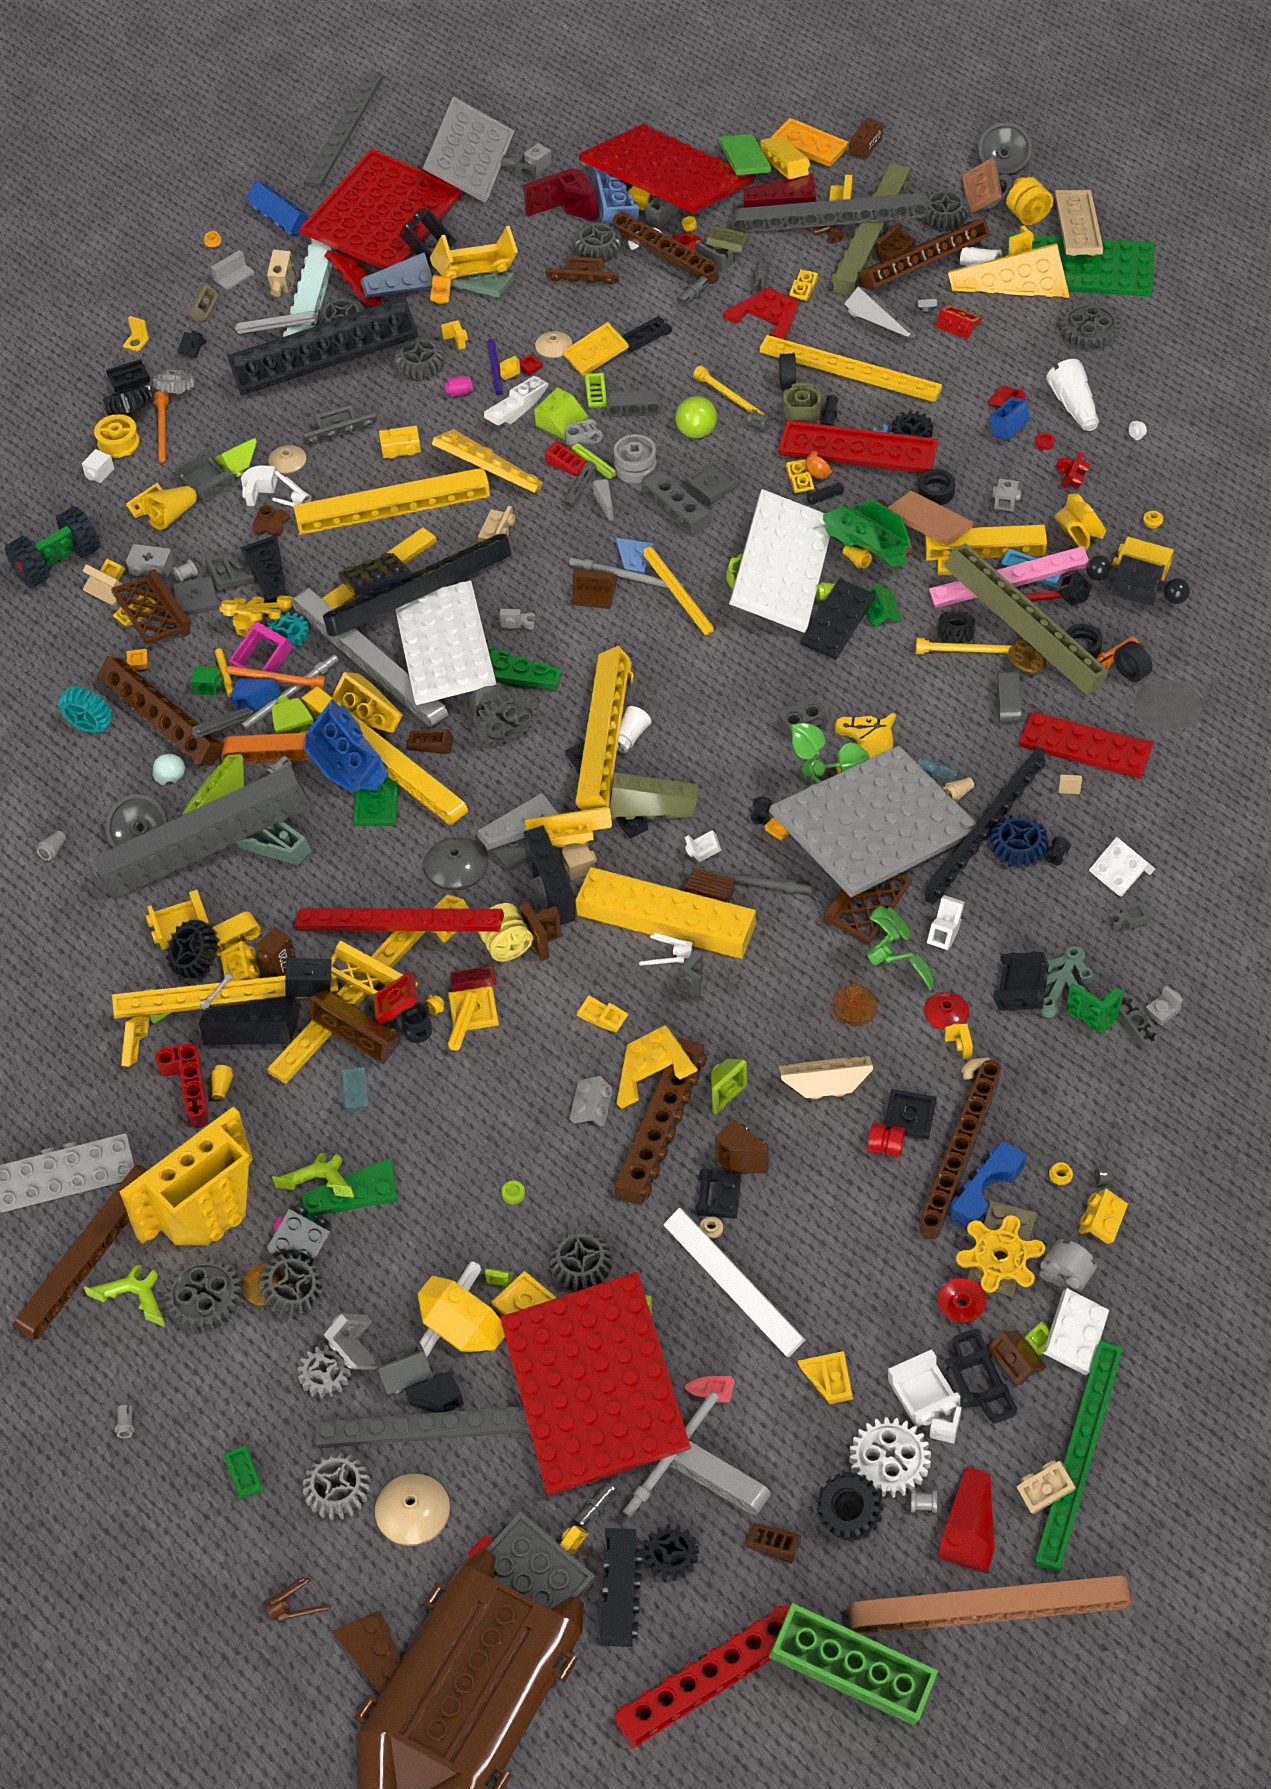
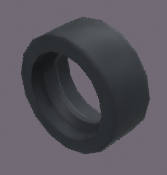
(787, 370)
(937, 476)
(1089, 632)
(1140, 657)

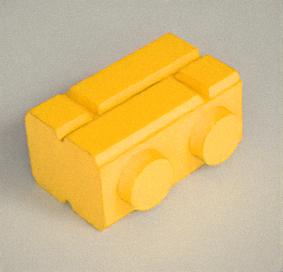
(400, 442)

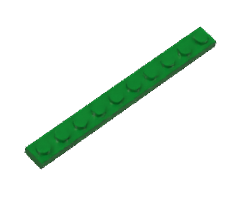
(1080, 1455)

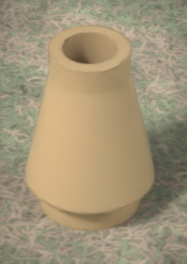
(959, 788)

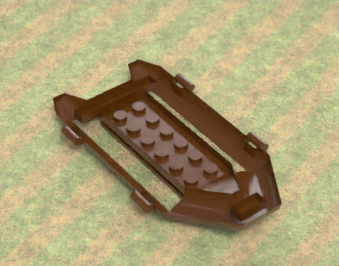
(465, 1685)

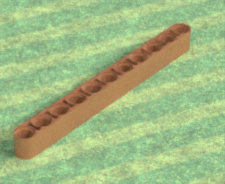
(989, 1605)

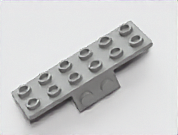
(64, 1172)

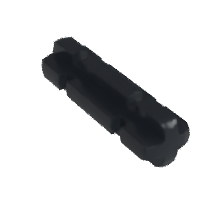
(825, 493)

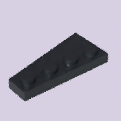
(266, 566)

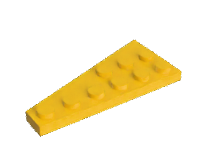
(1022, 273)

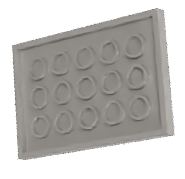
(468, 149)

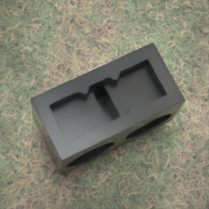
(804, 712)

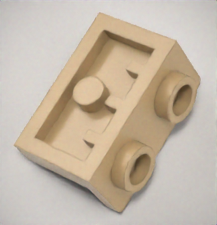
(497, 523)
(1045, 1486)

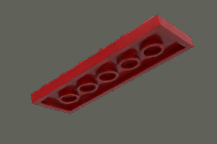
(1087, 744)

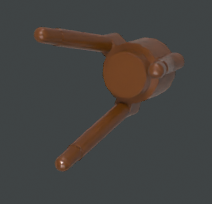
(278, 1604)

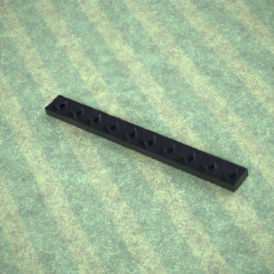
(983, 828)

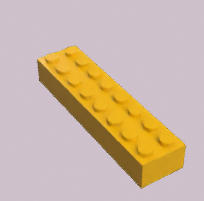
(666, 911)

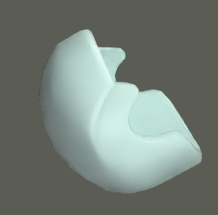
(168, 769)

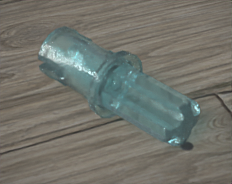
(937, 769)

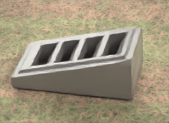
(602, 495)

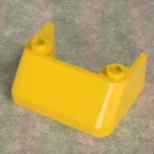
(474, 259)

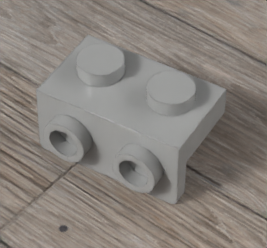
(591, 1101)

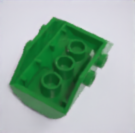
(871, 528)

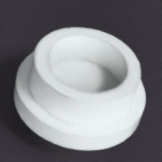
(1137, 430)

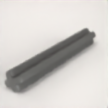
(221, 722)

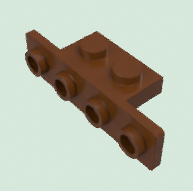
(583, 269)

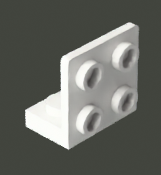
(1120, 867)

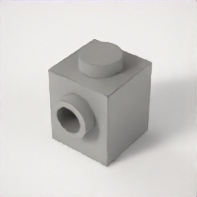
(539, 157)

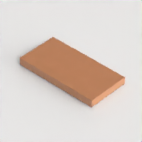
(931, 518)

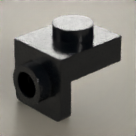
(191, 344)

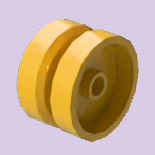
(1029, 201)

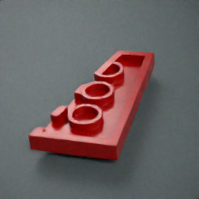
(352, 275)

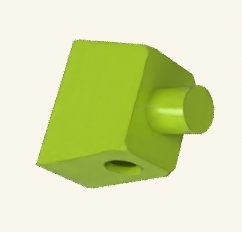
(290, 716)

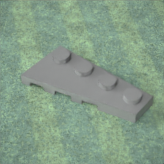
(512, 825)

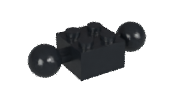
(1138, 579)

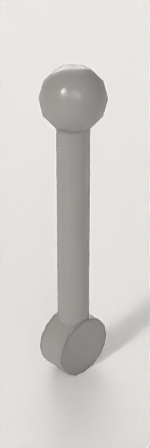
(205, 1003)

